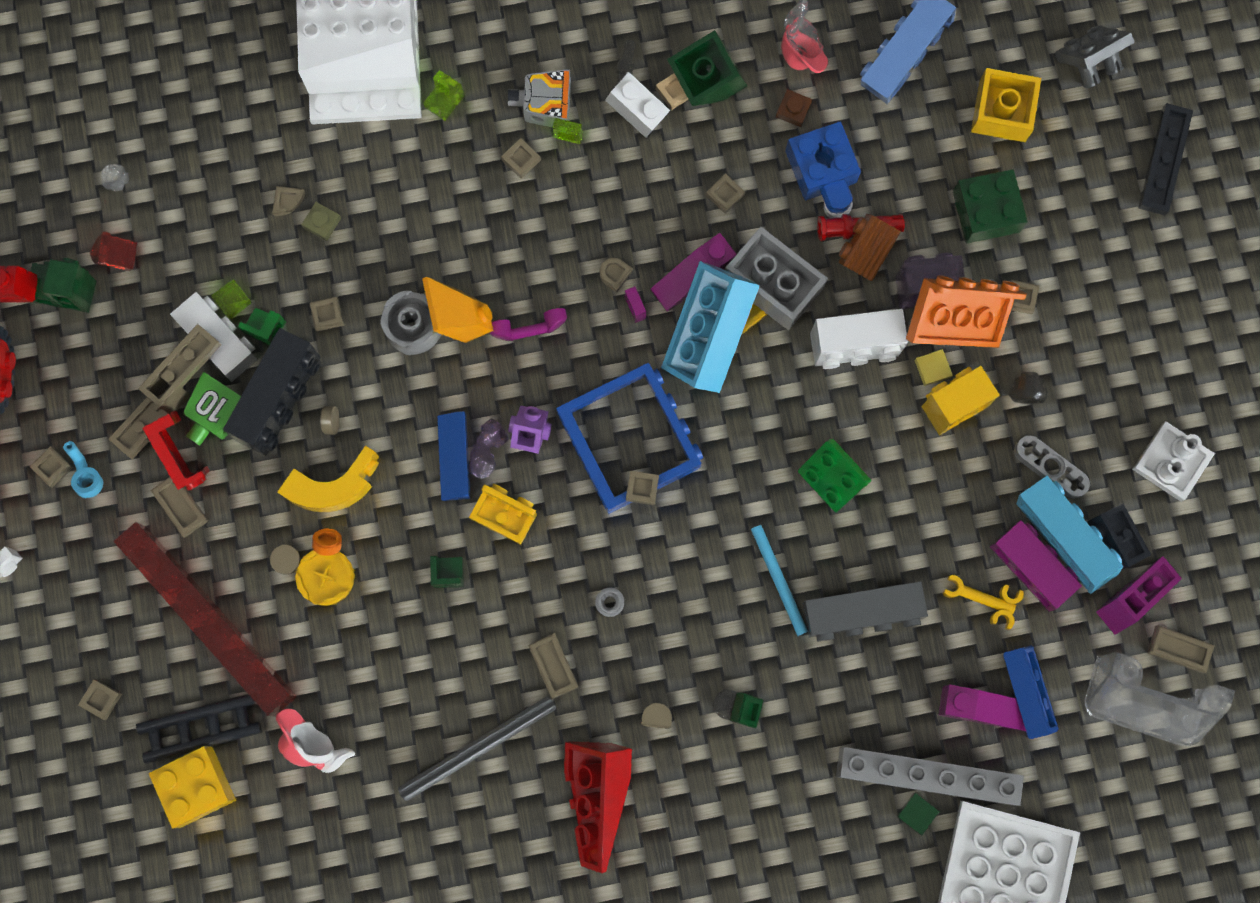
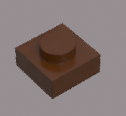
(794, 108)

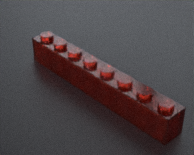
(205, 619)

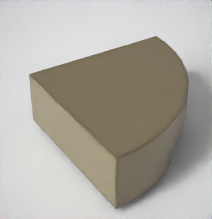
(287, 200)

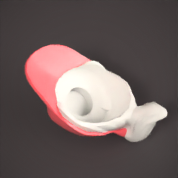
(307, 746)

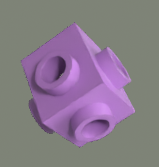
(529, 429)

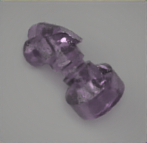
(481, 458)

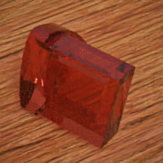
(114, 252)

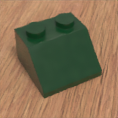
(707, 71)

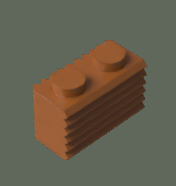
(868, 247)

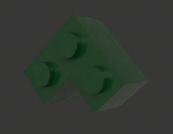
(64, 285)

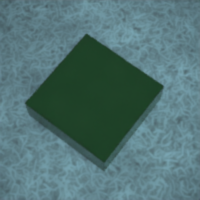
(746, 710)
(917, 814)

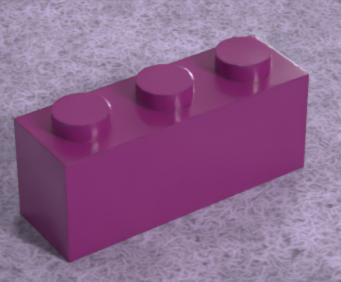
(1036, 565)

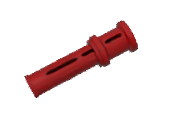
(844, 225)

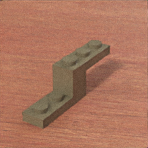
(165, 389)

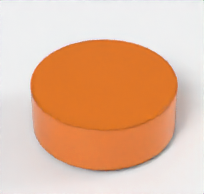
(327, 542)

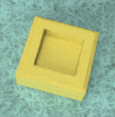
(933, 367)

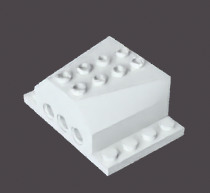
(359, 59)

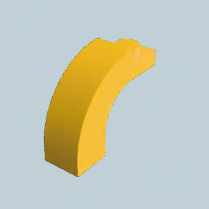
(335, 494)

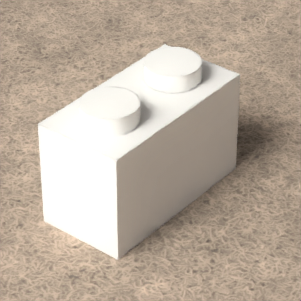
(637, 105)

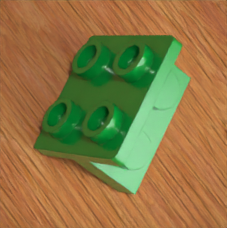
(834, 475)

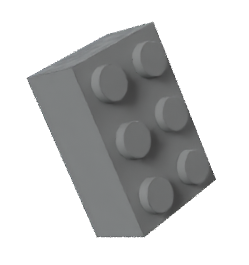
(784, 278)

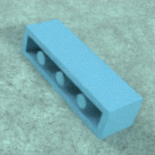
(1070, 534)

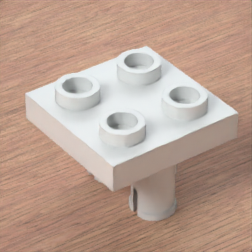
(1174, 461)

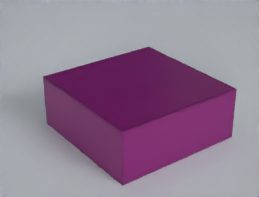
(635, 304)

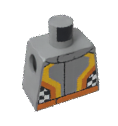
(544, 97)

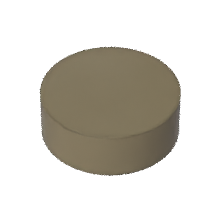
(329, 420)
(285, 559)

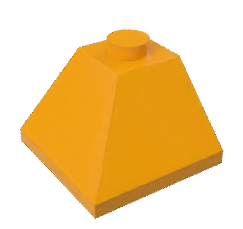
(456, 312)

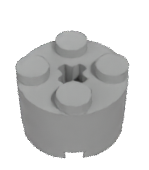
(395, 318)

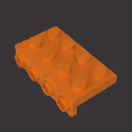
(962, 312)

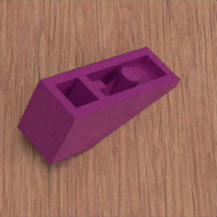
(676, 284)
(1138, 596)
(980, 707)

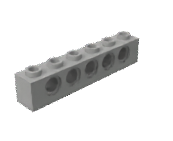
(930, 776)

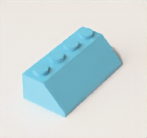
(709, 327)

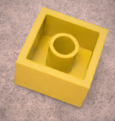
(1006, 105)
(961, 399)
(192, 787)

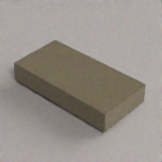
(179, 507)
(1180, 649)
(553, 666)

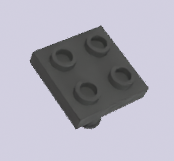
(1095, 46)

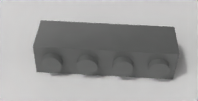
(864, 610)

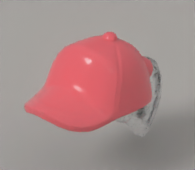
(801, 42)

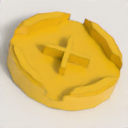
(324, 578)

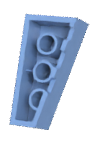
(906, 47)

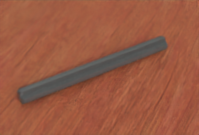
(476, 748)

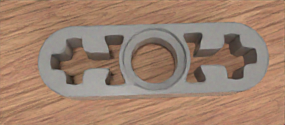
(1064, 465)

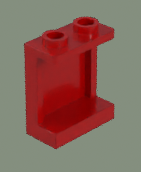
(170, 454)

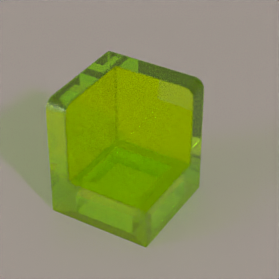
(444, 96)

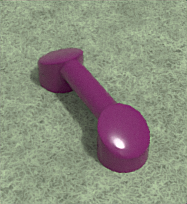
(553, 320)

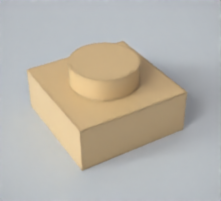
(671, 92)

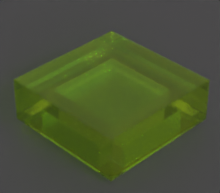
(567, 130)
(231, 299)

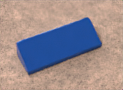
(453, 456)
(1030, 692)

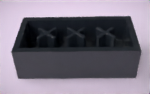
(273, 392)

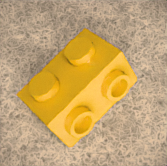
(504, 514)

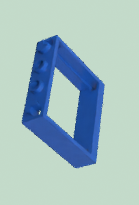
(667, 405)

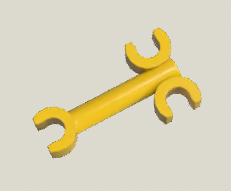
(1004, 604)

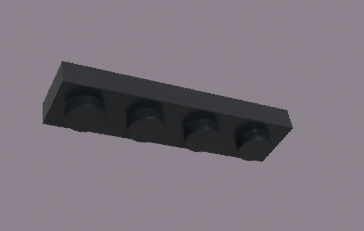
(1165, 159)

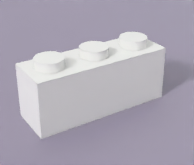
(234, 354)

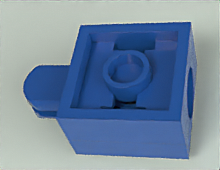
(824, 166)

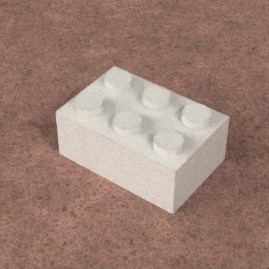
(858, 338)

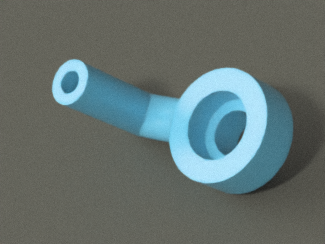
(84, 474)

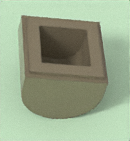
(657, 716)

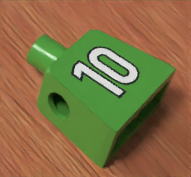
(209, 408)

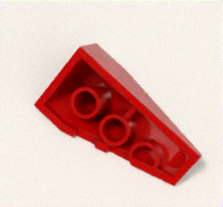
(599, 788)

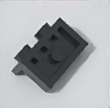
(1121, 535)

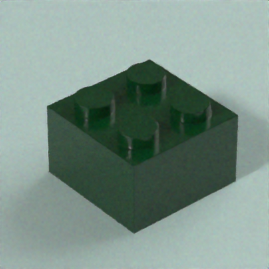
(989, 206)

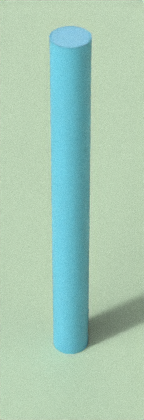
(779, 580)

